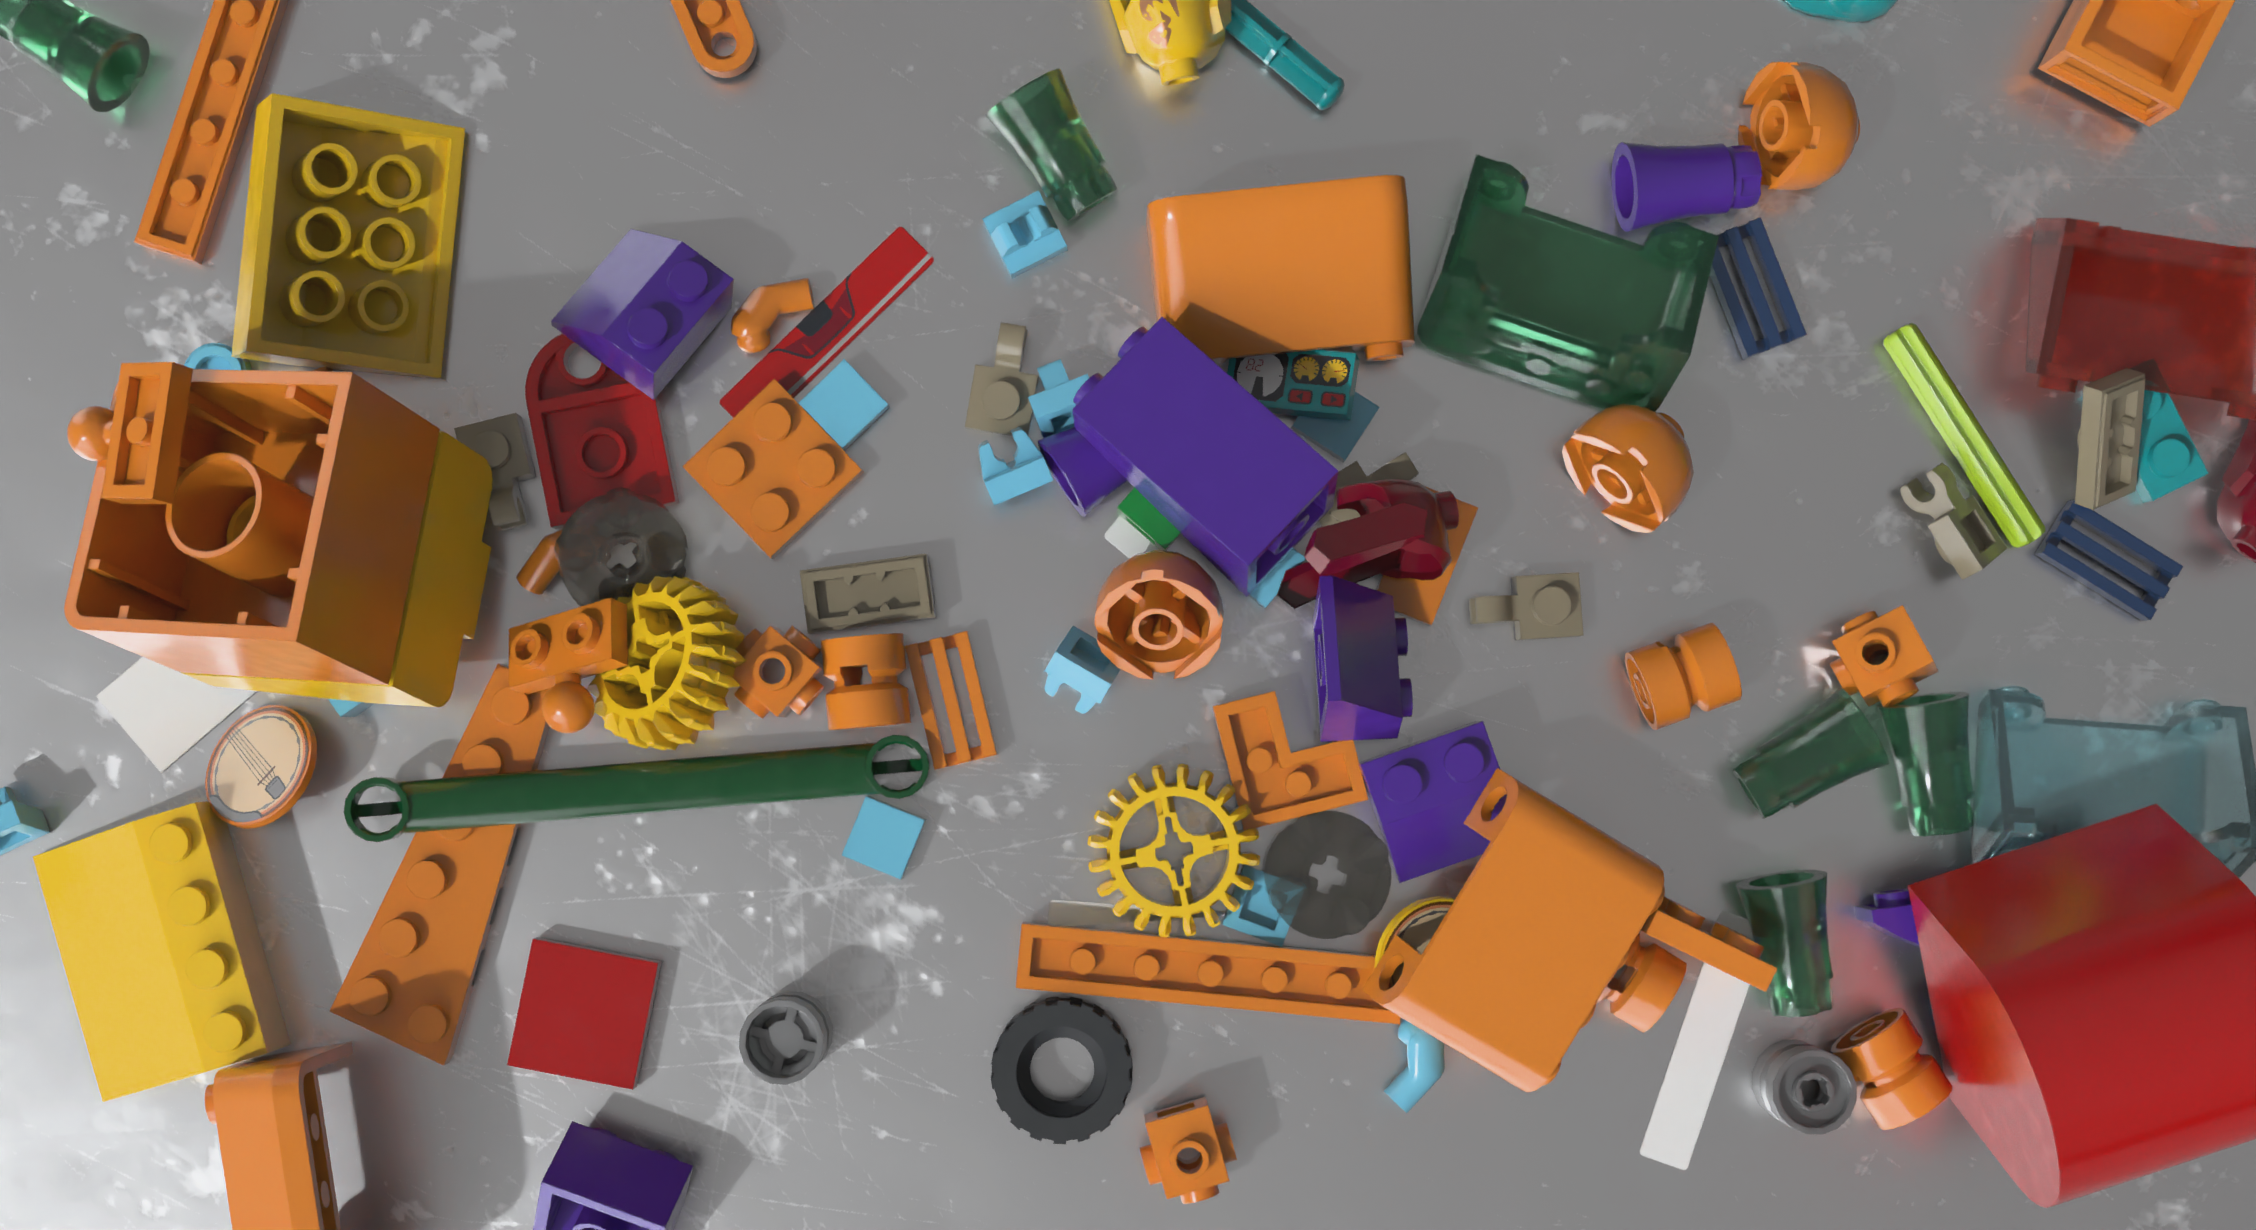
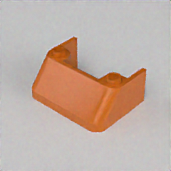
(276, 1140)

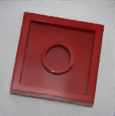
(584, 1013)

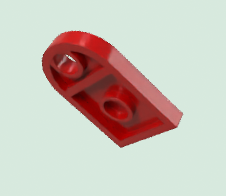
(593, 434)

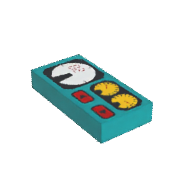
(1301, 382)

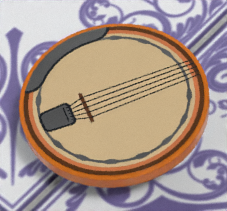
(261, 766)

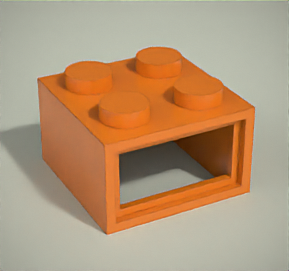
(2135, 51)

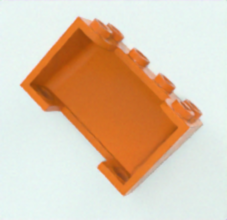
(1524, 938)

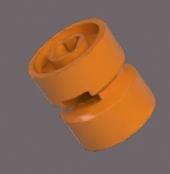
(1689, 674)
(865, 705)
(1644, 985)
(1895, 1076)

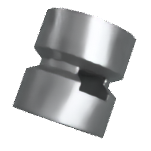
(785, 1037)
(1804, 1086)

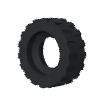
(1071, 1118)

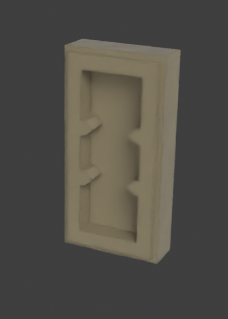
(2109, 438)
(867, 594)

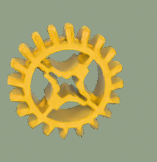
(676, 668)
(1202, 845)

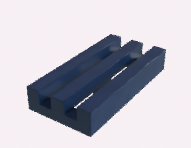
(1775, 282)
(2154, 587)

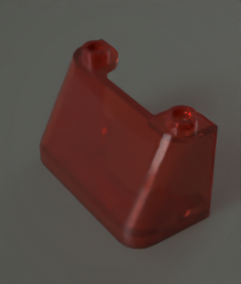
(2145, 305)

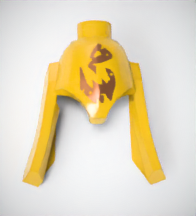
(1173, 34)

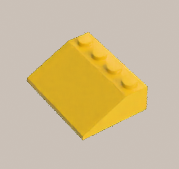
(347, 239)
(161, 950)

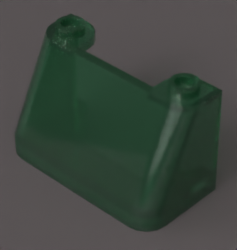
(1562, 298)

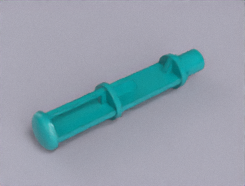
(1284, 55)

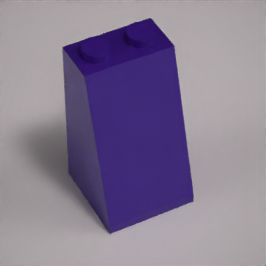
(1205, 453)

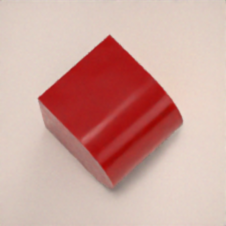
(2095, 1002)

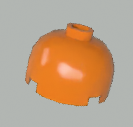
(1799, 124)
(1634, 462)
(1159, 615)

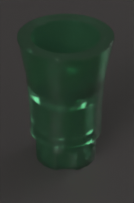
(78, 48)
(1054, 144)
(1811, 756)
(1932, 761)
(1791, 923)

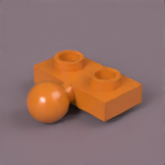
(141, 434)
(564, 650)

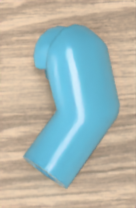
(1423, 1070)

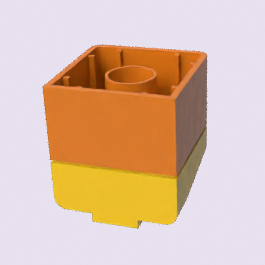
(305, 548)

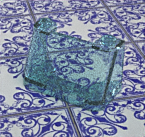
(2065, 774)

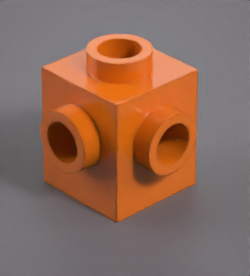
(1874, 635)
(801, 677)
(1181, 1128)

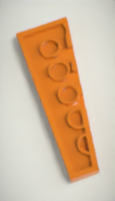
(436, 916)

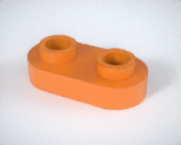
(709, 22)

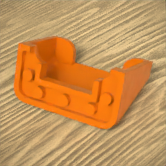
(1286, 268)

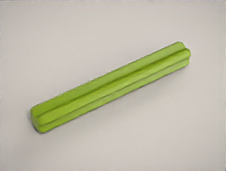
(1964, 435)

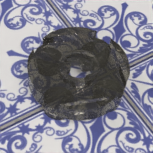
(615, 519)
(1345, 907)

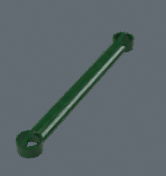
(634, 788)

